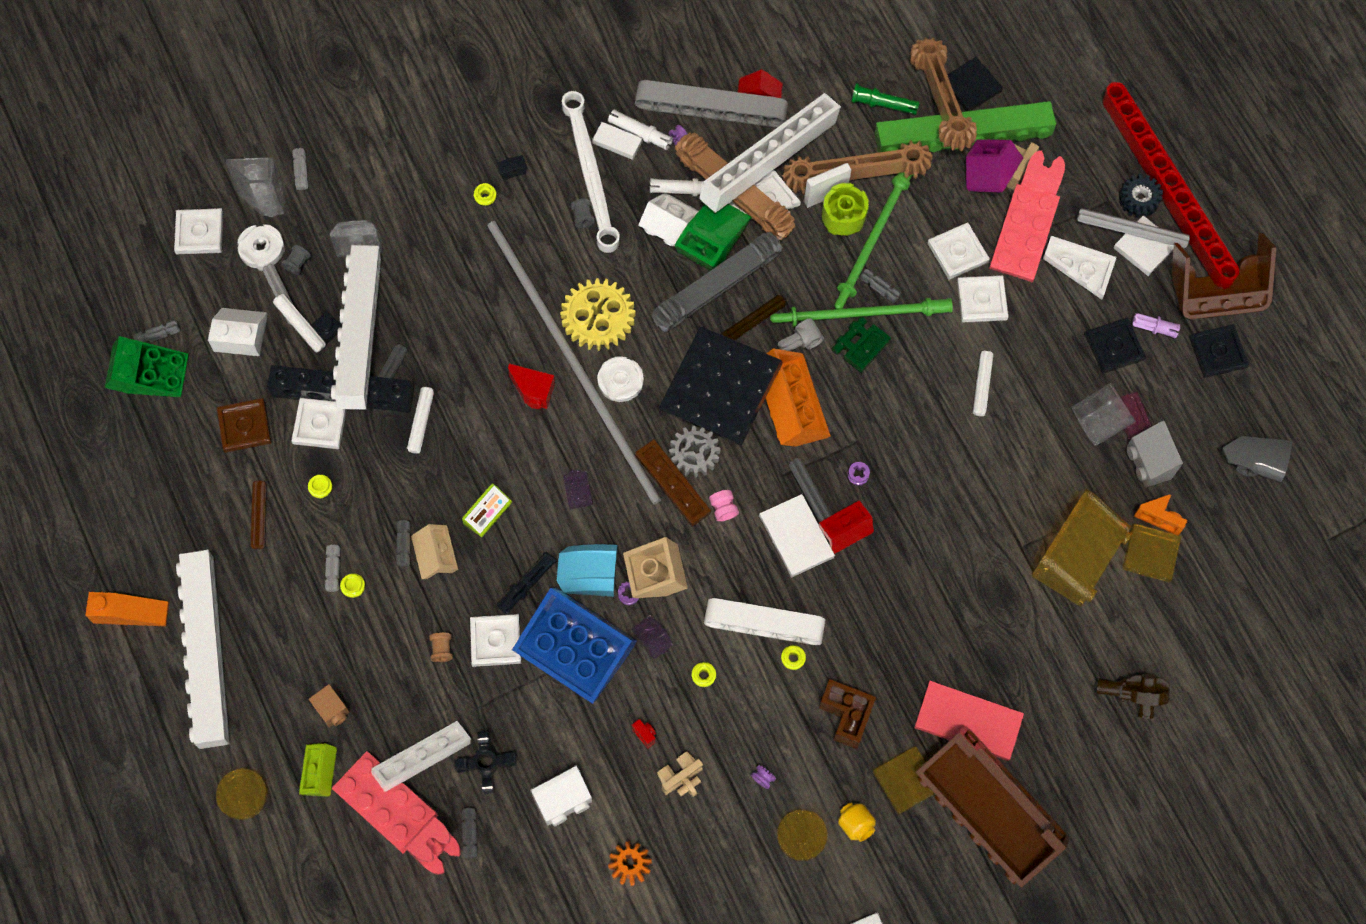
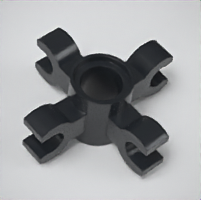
(503, 760)

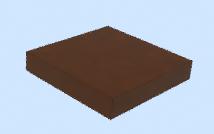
(243, 425)

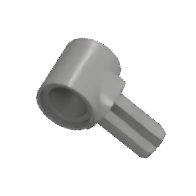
(805, 335)

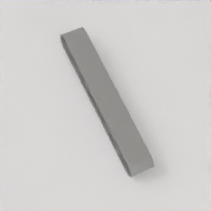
(711, 103)

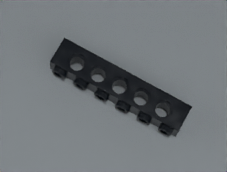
(317, 384)

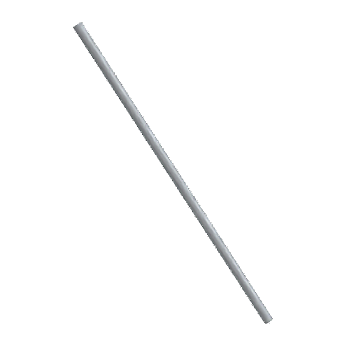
(574, 363)

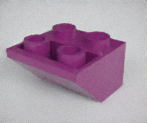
(991, 165)

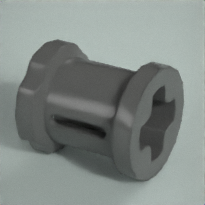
(582, 213)
(296, 259)

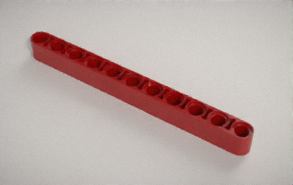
(1179, 191)

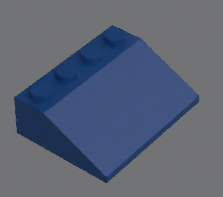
(574, 644)

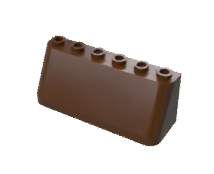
(993, 807)

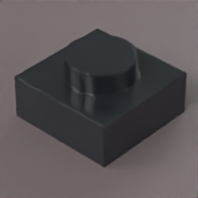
(326, 327)

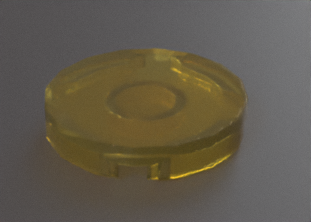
(241, 794)
(802, 835)

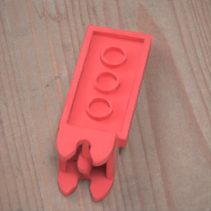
(1029, 219)
(397, 815)

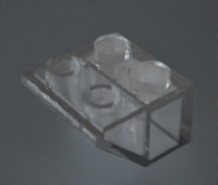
(1103, 414)

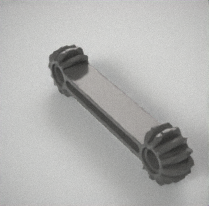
(716, 282)

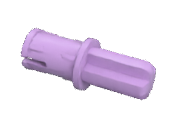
(1155, 325)

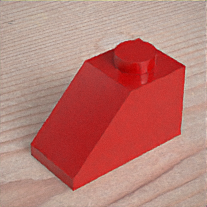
(532, 385)

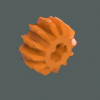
(623, 869)

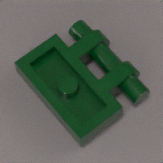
(866, 348)

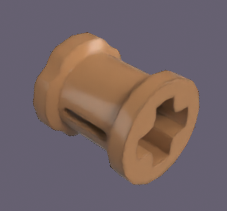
(441, 647)

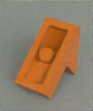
(1155, 514)

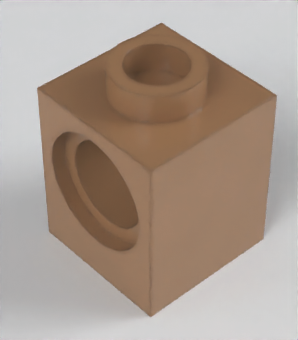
(329, 706)

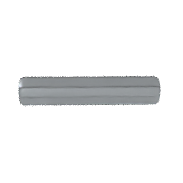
(275, 282)

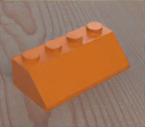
(795, 402)

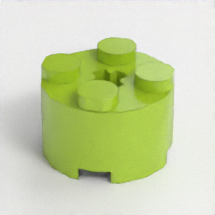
(844, 209)

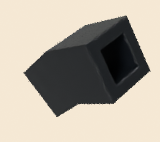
(512, 167)

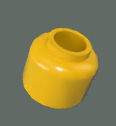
(857, 822)

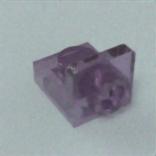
(577, 489)
(652, 636)

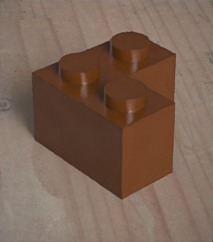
(852, 706)

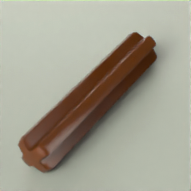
(258, 515)

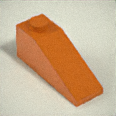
(125, 610)

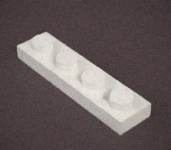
(421, 756)

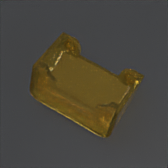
(1083, 549)

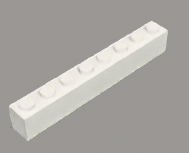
(769, 152)
(357, 327)
(203, 650)

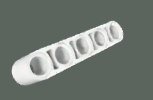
(764, 621)

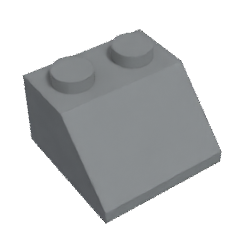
(1154, 455)

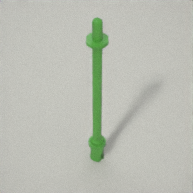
(847, 289)
(926, 307)

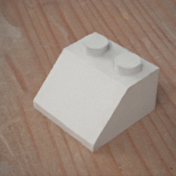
(666, 218)
(237, 331)
(562, 797)

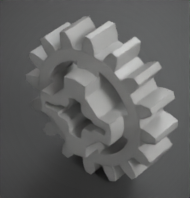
(686, 456)

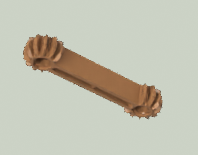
(954, 129)
(862, 165)
(769, 214)

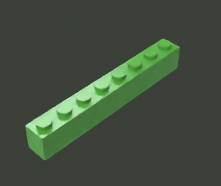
(1000, 123)

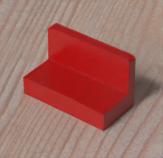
(847, 526)

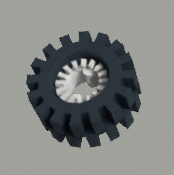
(1147, 188)

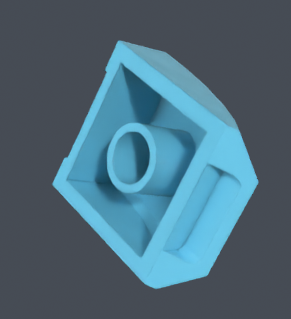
(587, 569)

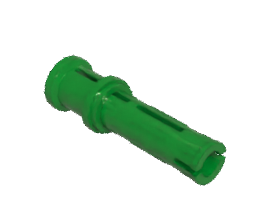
(874, 97)

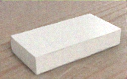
(617, 140)

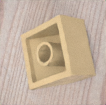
(655, 569)

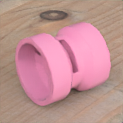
(724, 505)

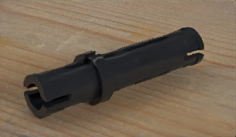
(518, 591)

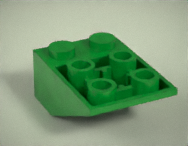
(712, 235)
(145, 369)

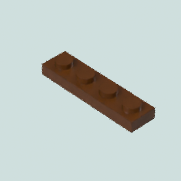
(672, 483)

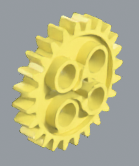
(616, 322)

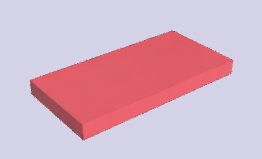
(949, 710)

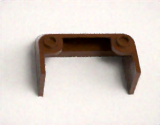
(1248, 294)

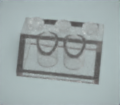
(258, 184)

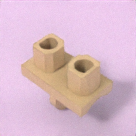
(690, 768)

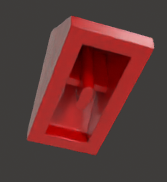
(760, 84)

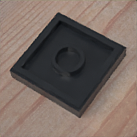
(973, 84)
(1115, 345)
(1219, 351)

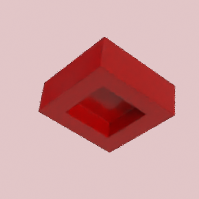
(644, 733)

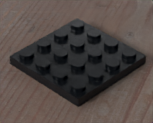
(720, 385)

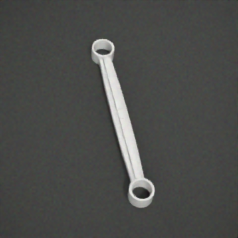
(590, 171)

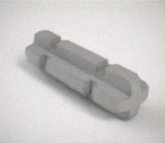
(300, 169)
(332, 568)

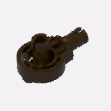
(1141, 689)

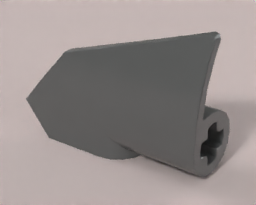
(1259, 456)

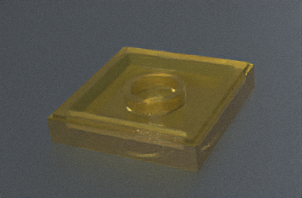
(1152, 553)
(900, 780)

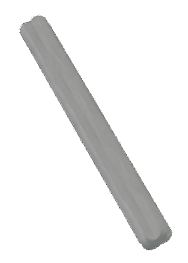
(1132, 227)

